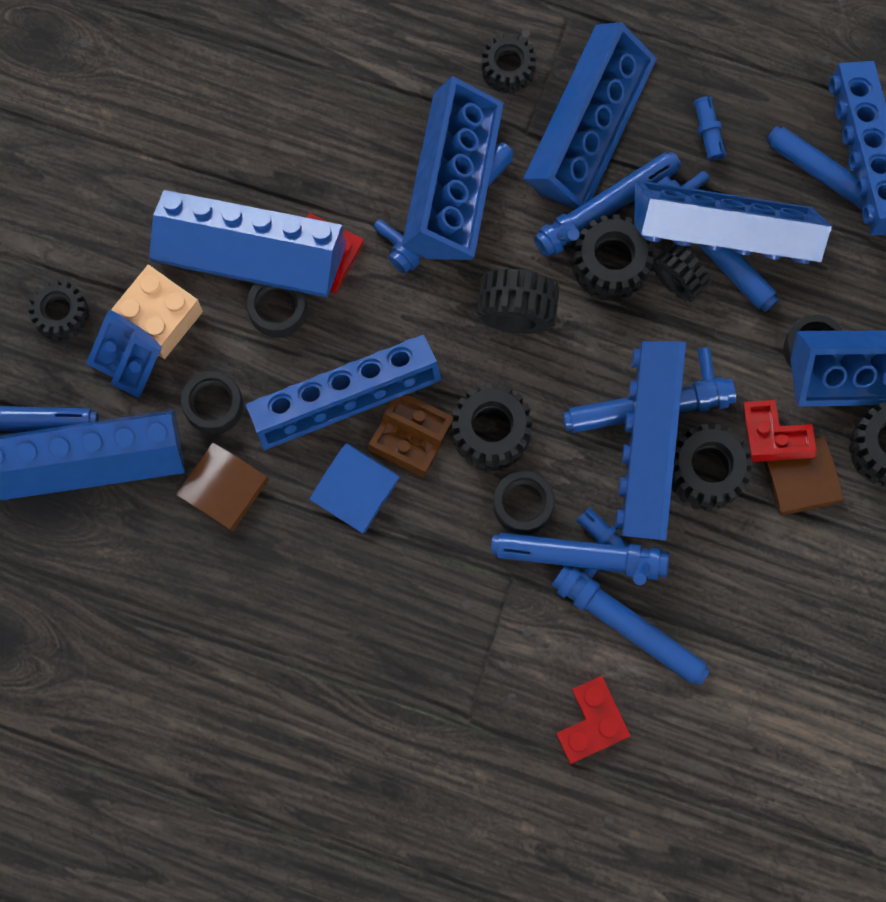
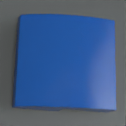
(124, 353)
(355, 488)

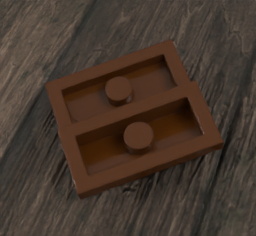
(410, 434)
(805, 482)
(222, 487)

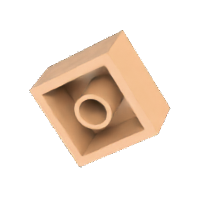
(159, 308)

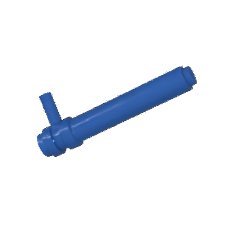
(815, 163)
(567, 227)
(407, 260)
(734, 264)
(699, 396)
(36, 418)
(629, 560)
(587, 595)

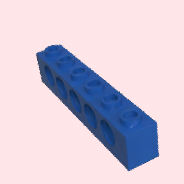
(863, 120)
(344, 392)

